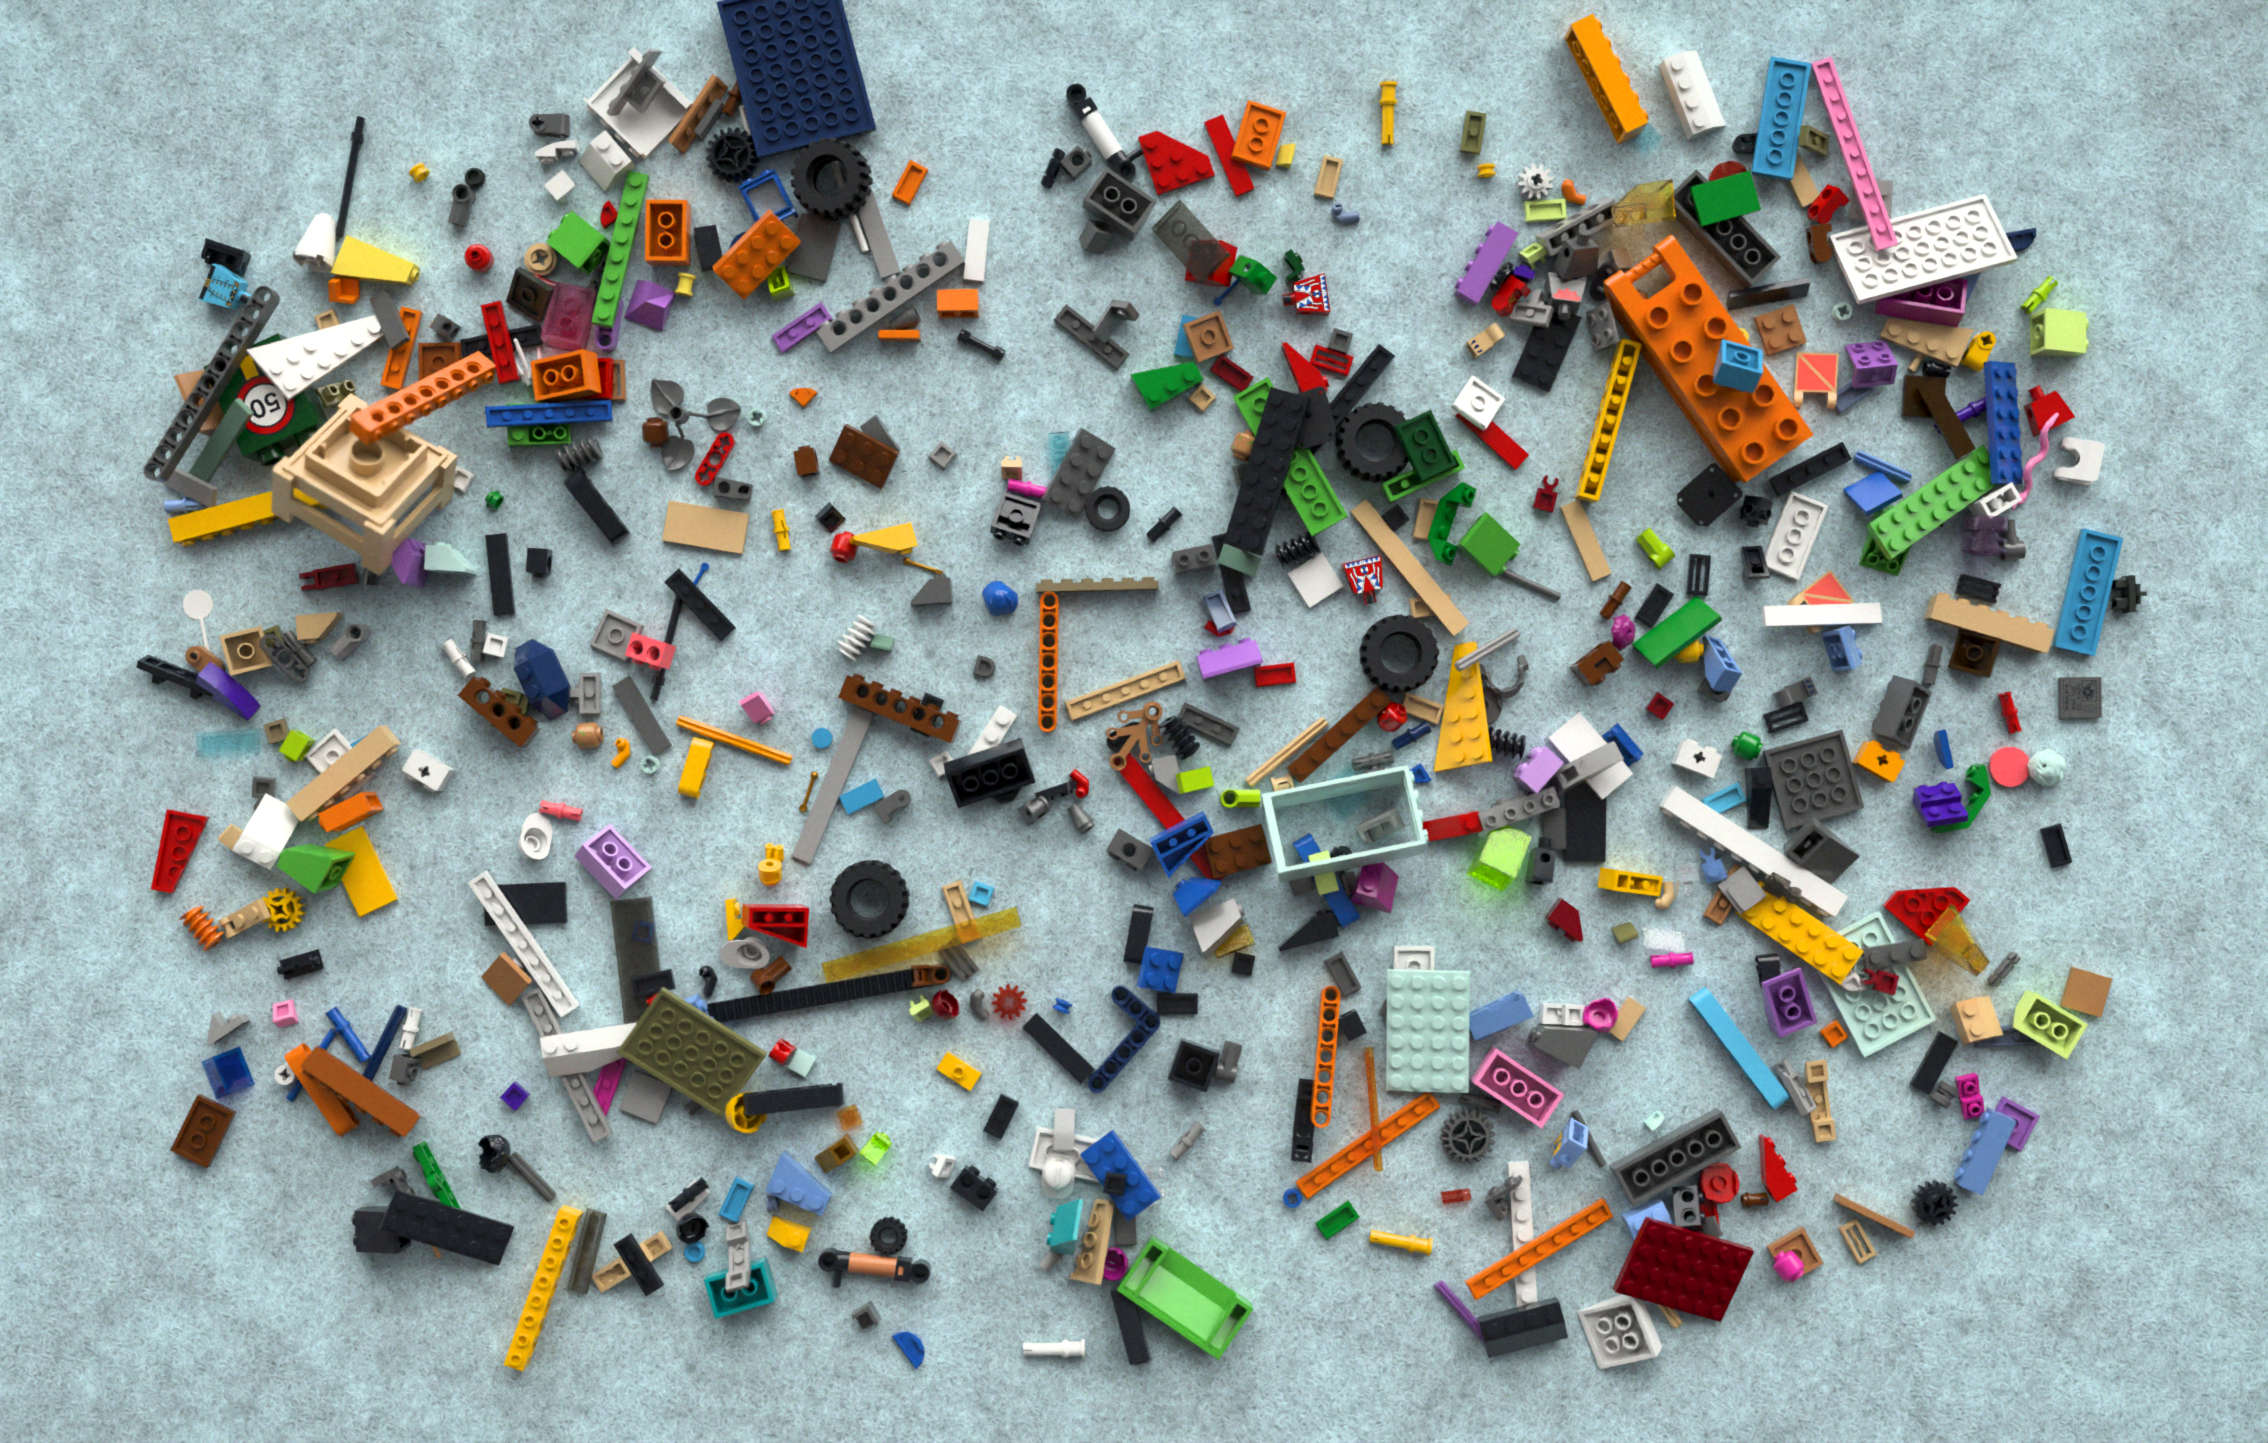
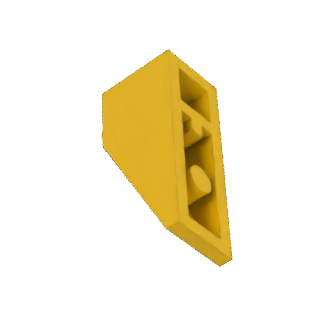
(891, 540)
(1630, 882)

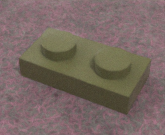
(1473, 132)
(1813, 140)

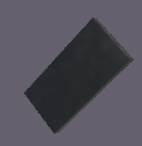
(1585, 825)
(535, 902)

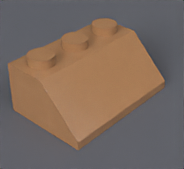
(186, 383)

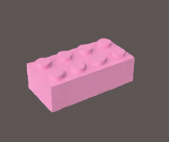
(1516, 1087)

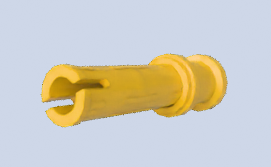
(1387, 103)
(1411, 1243)

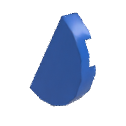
(1943, 749)
(911, 1346)

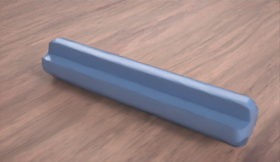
(1884, 467)

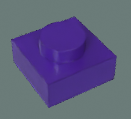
(1523, 273)
(515, 1096)

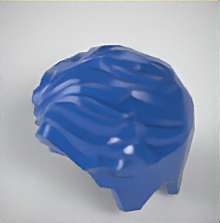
(999, 598)

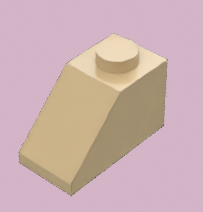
(316, 626)

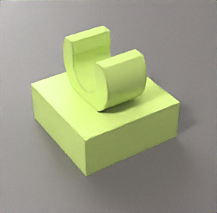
(1533, 253)
(921, 1010)

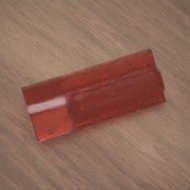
(1455, 1196)

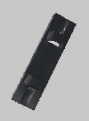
(164, 670)

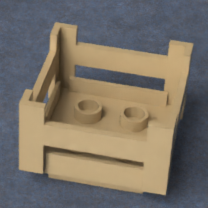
(364, 484)

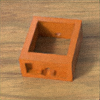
(350, 812)

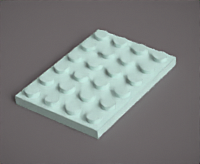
(1870, 1015)
(1428, 1030)

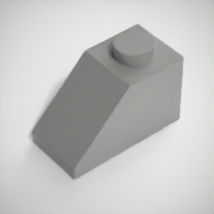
(1165, 770)

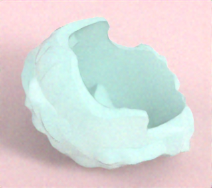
(2052, 773)

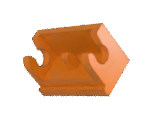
(958, 303)

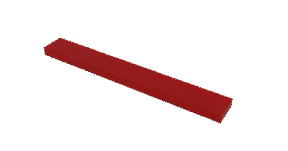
(1159, 805)

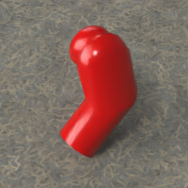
(1082, 783)

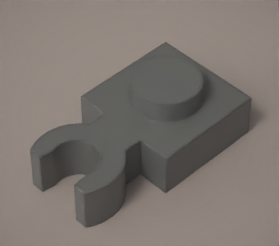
(262, 786)

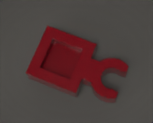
(1546, 498)
(1882, 981)

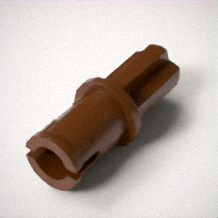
(732, 101)
(1615, 600)

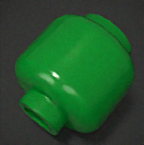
(1746, 746)

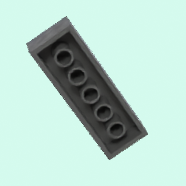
(1730, 242)
(1675, 1156)

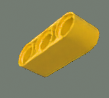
(695, 766)

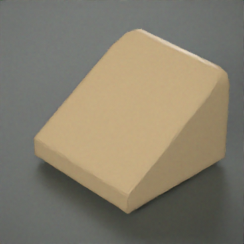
(230, 836)

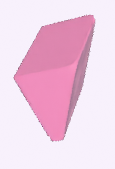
(284, 1013)

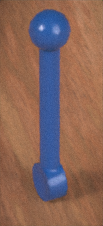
(1217, 301)
(704, 566)

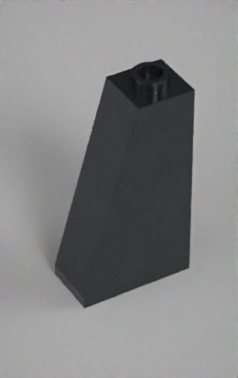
(1131, 1328)

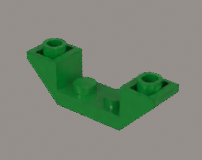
(1461, 496)
(1978, 778)

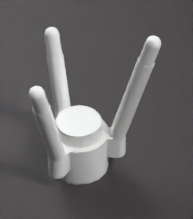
(527, 375)

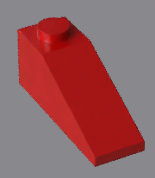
(1303, 371)
(1452, 826)

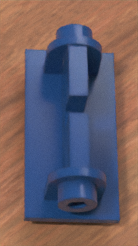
(1626, 746)

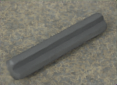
(532, 1176)

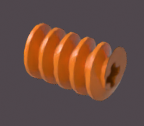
(202, 928)

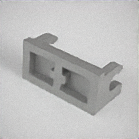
(1380, 825)

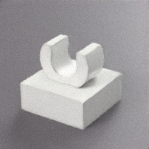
(943, 1165)

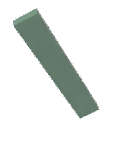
(221, 441)

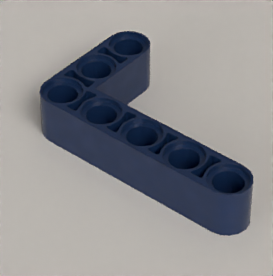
(1127, 1041)

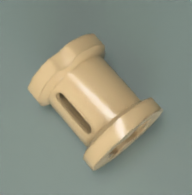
(1282, 783)

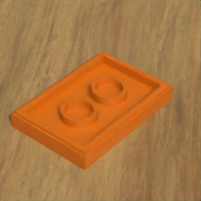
(1258, 135)

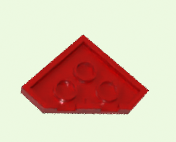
(1173, 163)
(1922, 907)

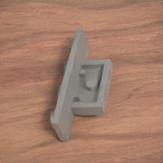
(641, 86)
(1518, 808)

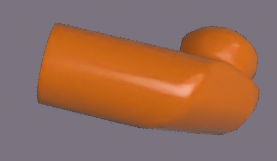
(1570, 193)

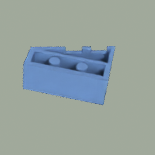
(798, 1186)

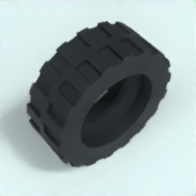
(1092, 508)

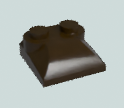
(1975, 653)

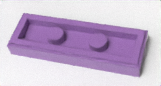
(801, 328)

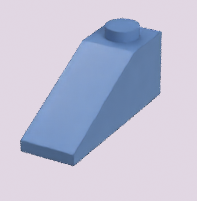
(1719, 665)

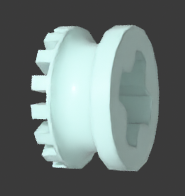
(1836, 314)
(750, 416)
(647, 770)

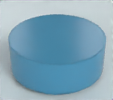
(822, 738)
(695, 1252)

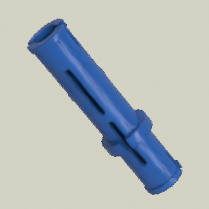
(348, 1035)

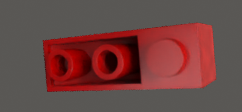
(1773, 1173)

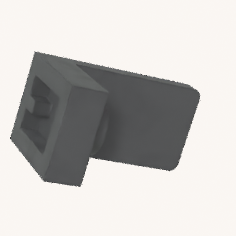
(1116, 311)
(394, 1175)
(1498, 1205)

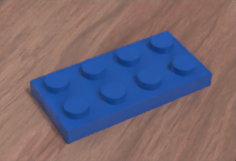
(1113, 1156)

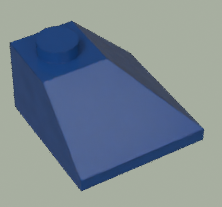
(1194, 892)

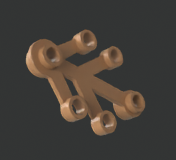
(1136, 732)

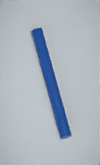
(298, 1086)

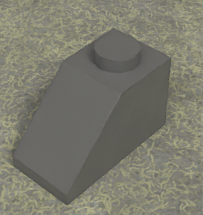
(934, 592)

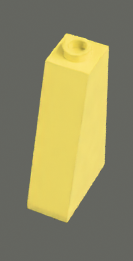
(373, 264)

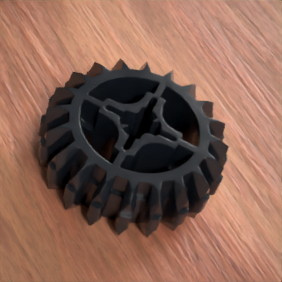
(725, 158)

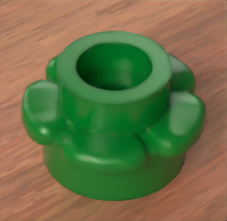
(494, 499)

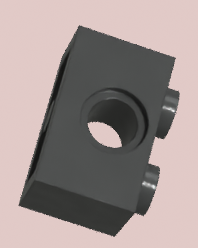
(1141, 854)

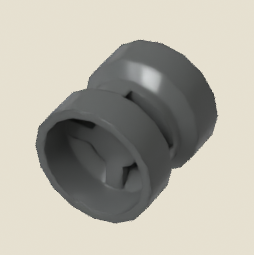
(1947, 1090)

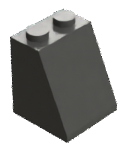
(1564, 1042)

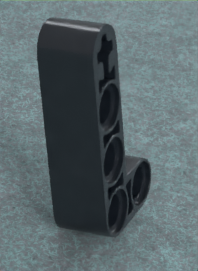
(596, 506)

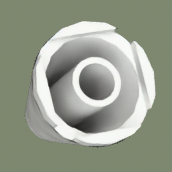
(317, 245)

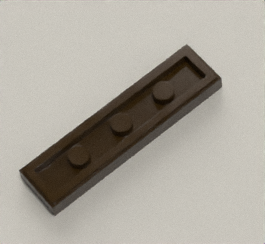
(1945, 419)

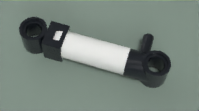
(1088, 115)

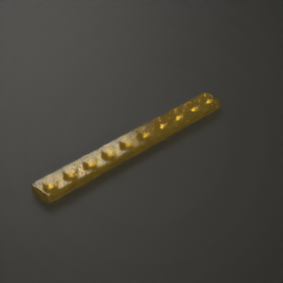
(922, 944)

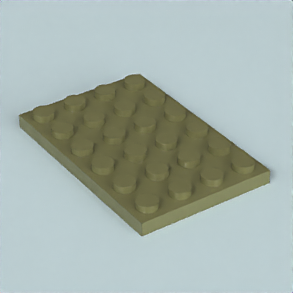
(691, 1052)

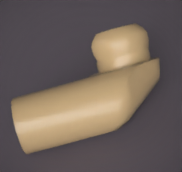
(1667, 898)

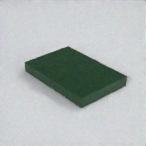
(1425, 446)

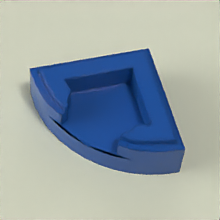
(1420, 774)

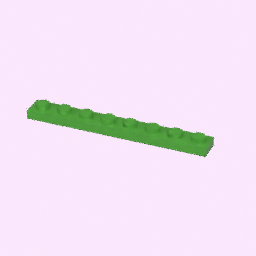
(620, 249)

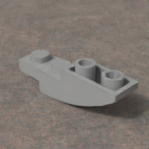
(1585, 768)

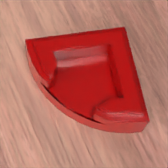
(608, 215)

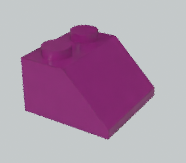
(1375, 887)

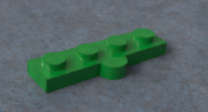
(434, 1175)

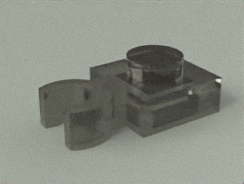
(1780, 886)

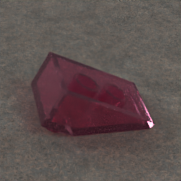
(569, 317)

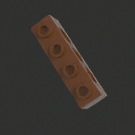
(472, 696)

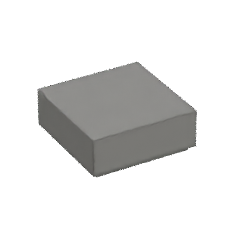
(942, 455)

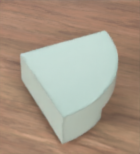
(1654, 1120)

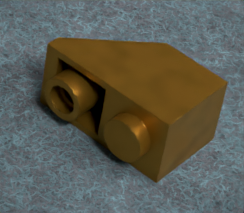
(836, 1153)

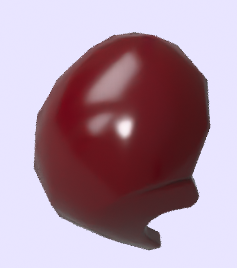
(945, 1005)

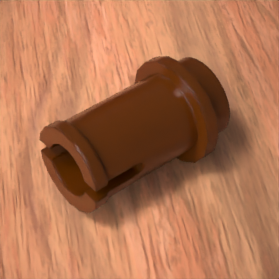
(1748, 1200)

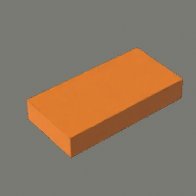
(909, 183)
(899, 335)

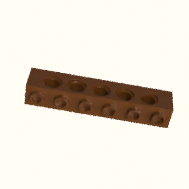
(850, 693)

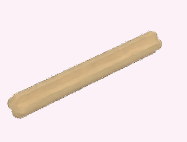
(1286, 752)

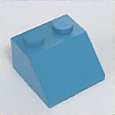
(1738, 366)

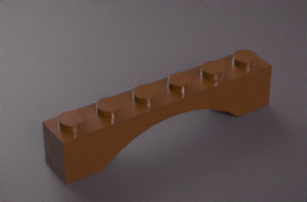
(1338, 734)

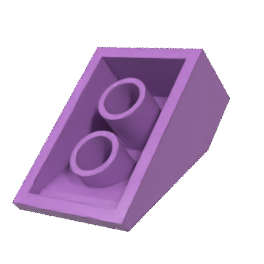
(1788, 1003)

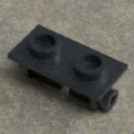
(300, 964)

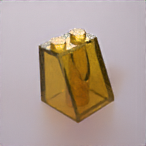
(1645, 205)
(1957, 941)

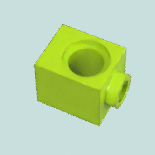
(296, 746)

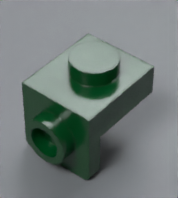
(1294, 262)

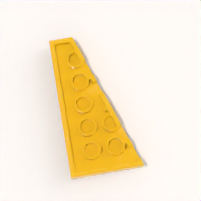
(1464, 722)

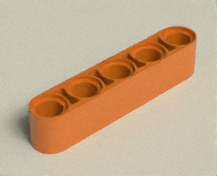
(333, 1108)

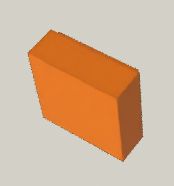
(1833, 1034)

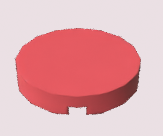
(2008, 766)

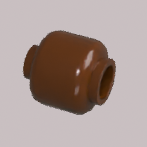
(655, 431)

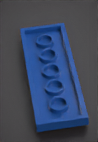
(2003, 422)

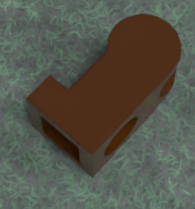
(1818, 243)

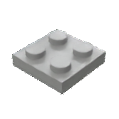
(1885, 188)

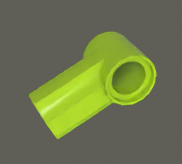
(1657, 551)
(1242, 798)

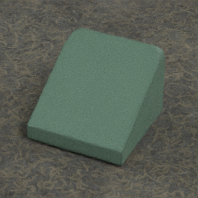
(882, 642)

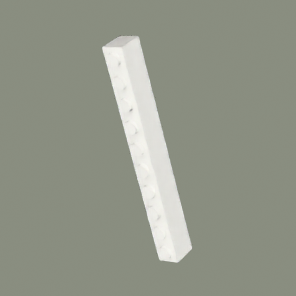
(1751, 850)

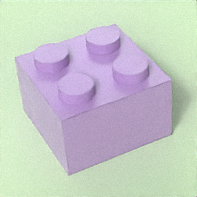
(1537, 768)

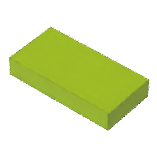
(1194, 779)

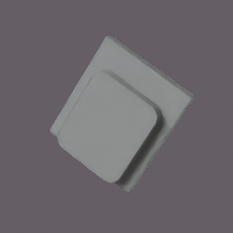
(1741, 890)

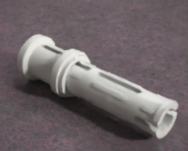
(1066, 1348)

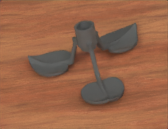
(666, 399)

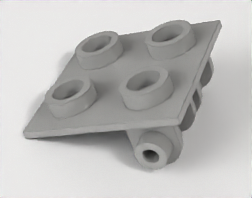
(1602, 327)

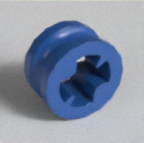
(1062, 1005)
(1286, 1199)

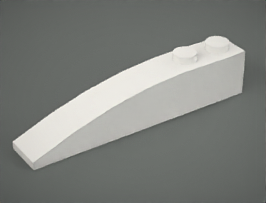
(583, 1049)

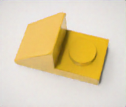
(734, 924)

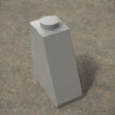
(1216, 925)

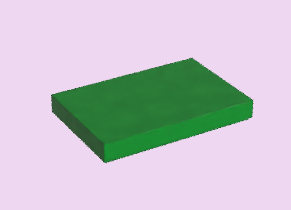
(1725, 199)

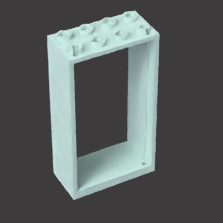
(1341, 787)

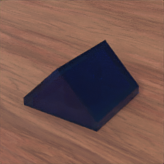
(228, 1072)

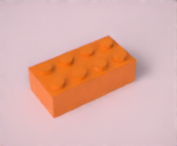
(756, 254)

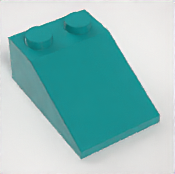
(1065, 1227)

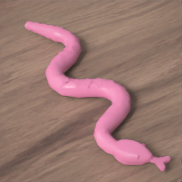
(2035, 460)

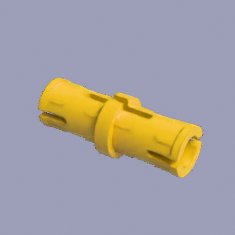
(781, 530)

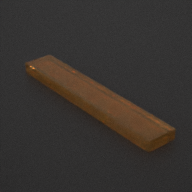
(1373, 1108)

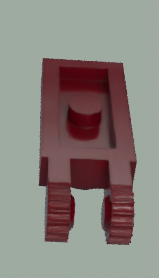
(331, 577)

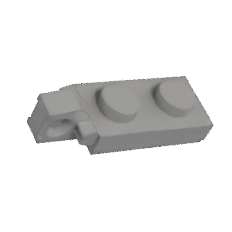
(1795, 1087)

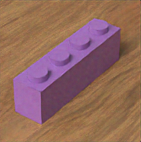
(1486, 263)

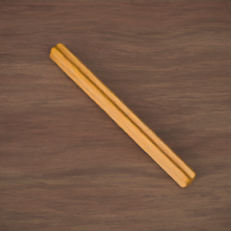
(734, 740)

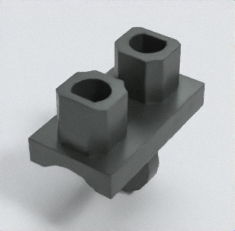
(2130, 592)

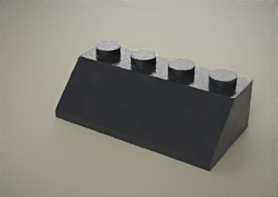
(1522, 1327)

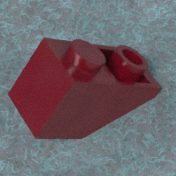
(1567, 918)

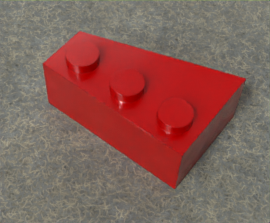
(778, 920)

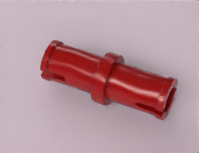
(2009, 712)

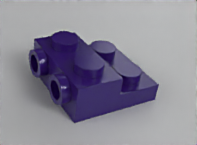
(1939, 804)

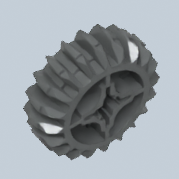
(1476, 1135)

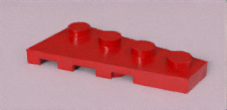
(177, 844)

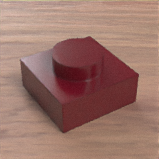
(1659, 706)

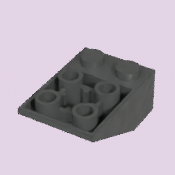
(1820, 851)

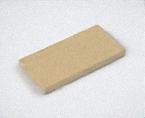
(705, 527)

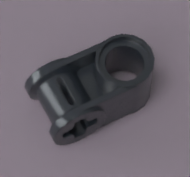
(1767, 967)

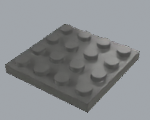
(1813, 779)

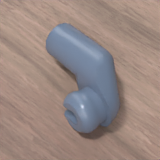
(1342, 216)

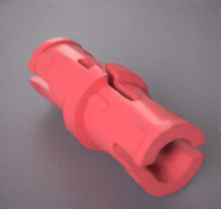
(560, 810)

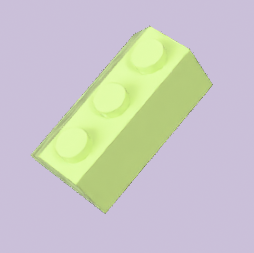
(2048, 1024)

